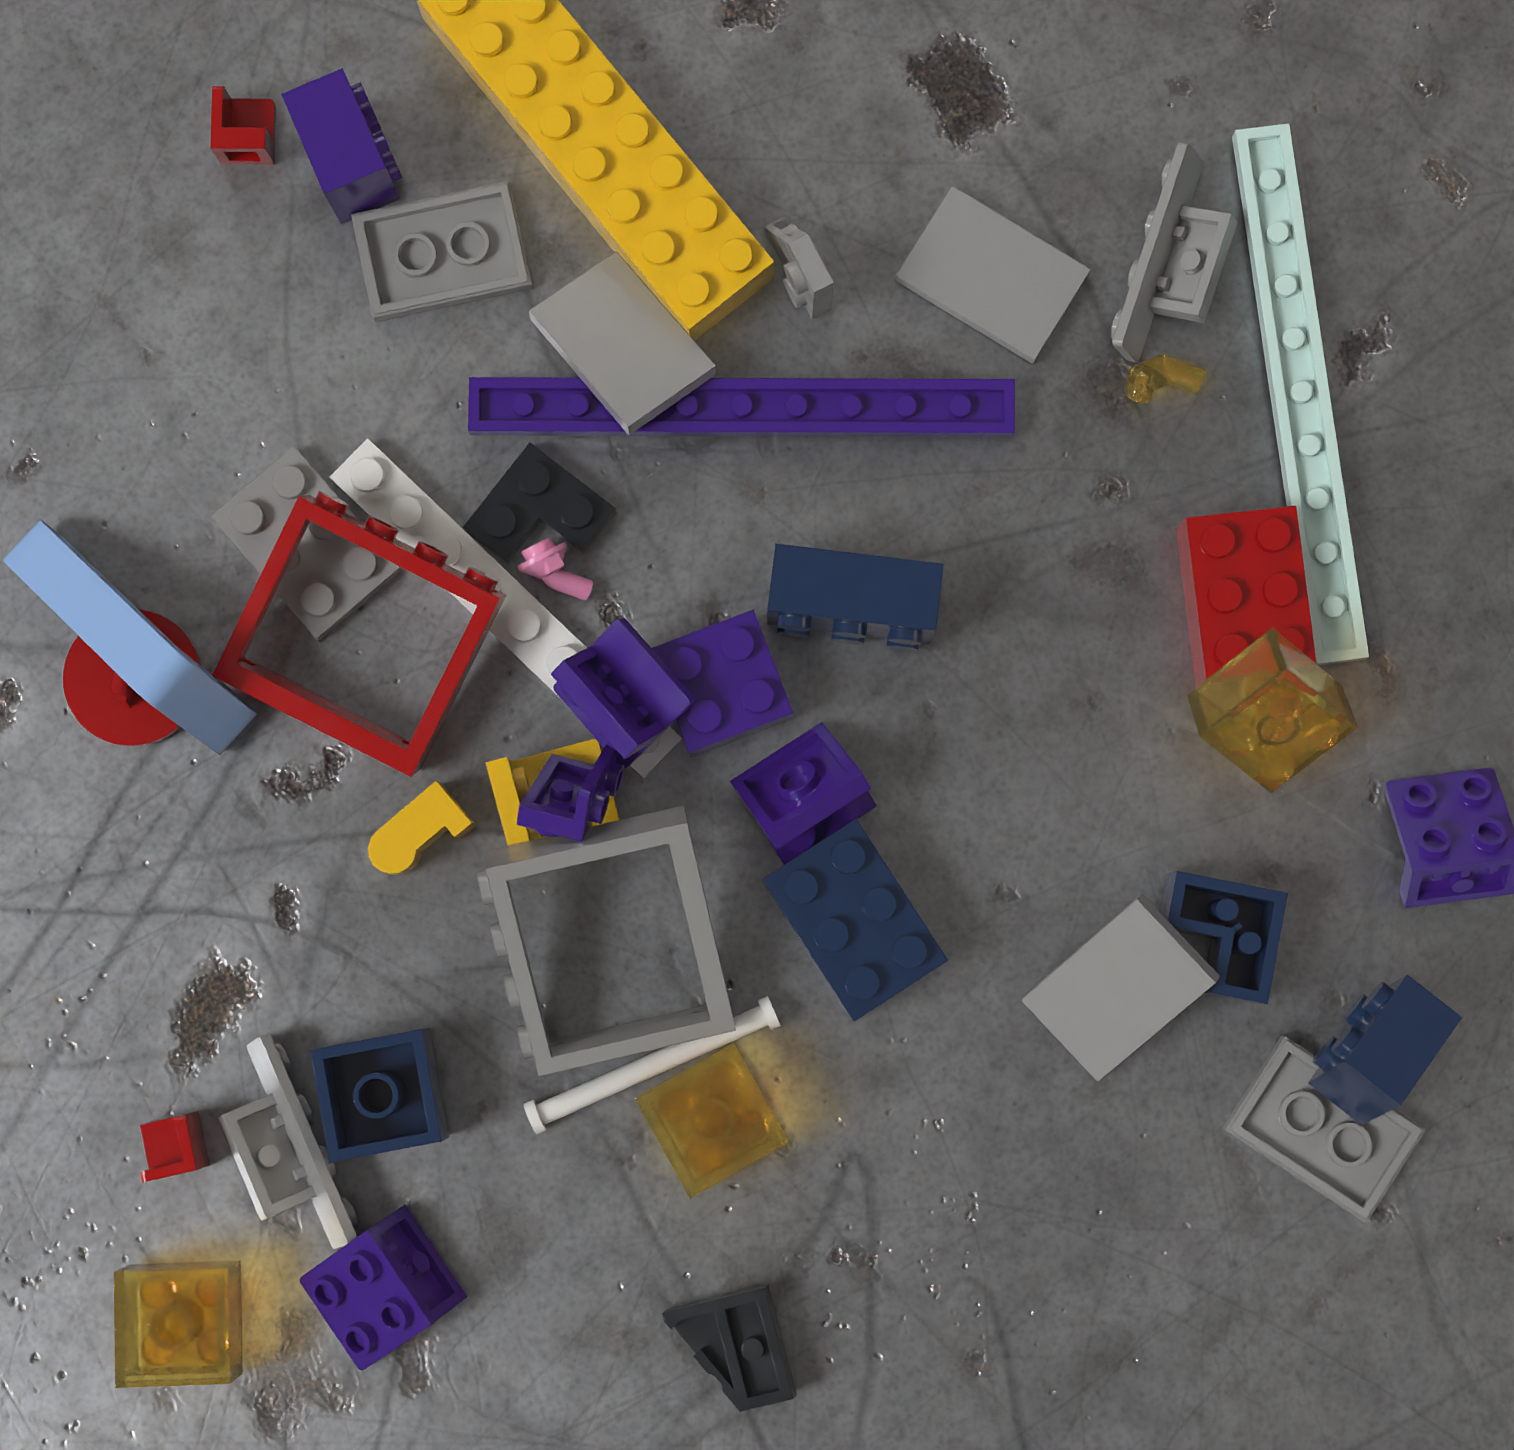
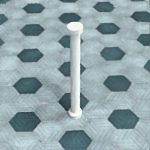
(646, 1068)

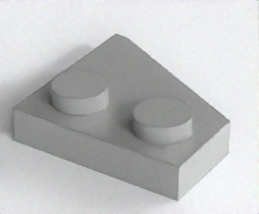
(807, 277)

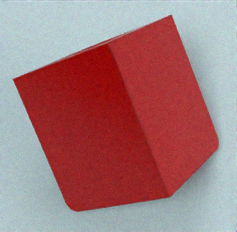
(242, 129)
(174, 1146)

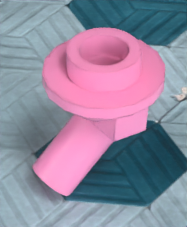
(545, 563)

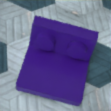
(1452, 837)
(382, 1288)

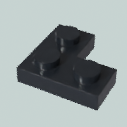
(537, 492)

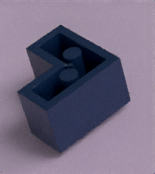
(1242, 929)

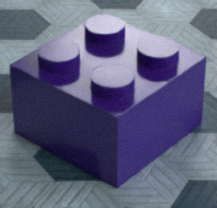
(337, 136)
(731, 682)

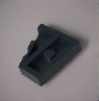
(739, 1345)

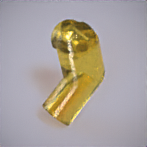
(1160, 371)

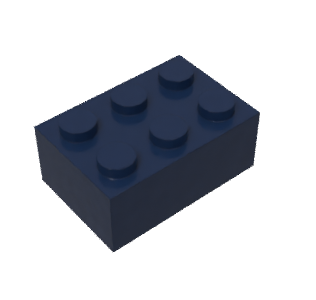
(854, 596)
(854, 920)

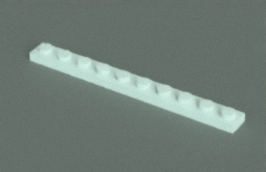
(1300, 387)

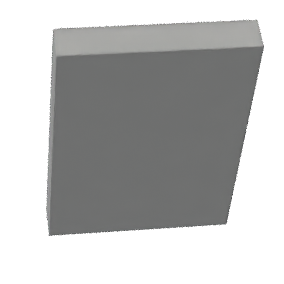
(442, 251)
(992, 274)
(622, 343)
(1120, 987)
(1318, 1140)

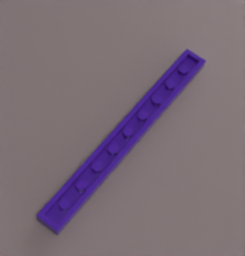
(755, 408)

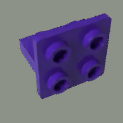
(622, 691)

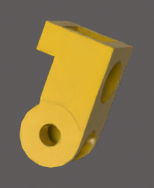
(400, 841)

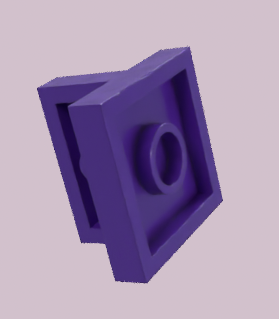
(804, 792)

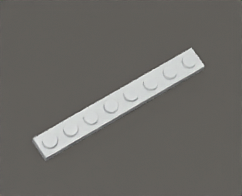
(522, 620)

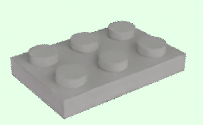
(327, 572)

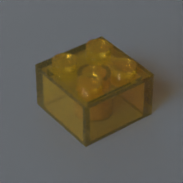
(1271, 711)
(712, 1119)
(178, 1324)

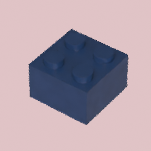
(1383, 1049)
(379, 1095)

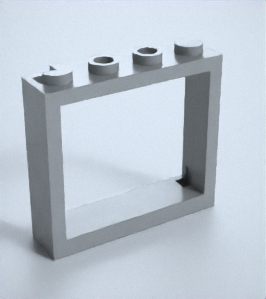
(601, 842)

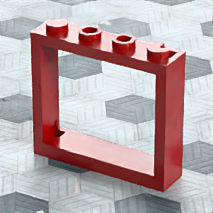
(321, 712)

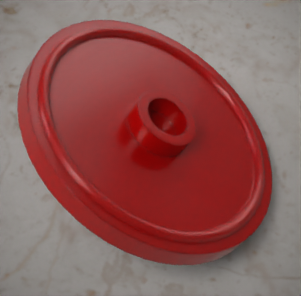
(107, 703)

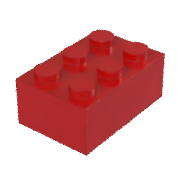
(1241, 581)

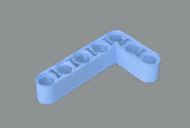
(128, 639)

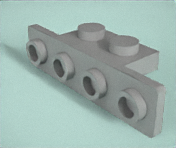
(1178, 260)
(279, 1151)

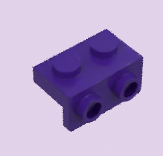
(571, 795)

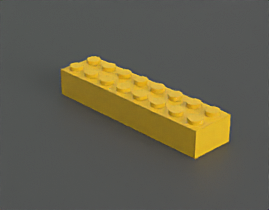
(607, 153)

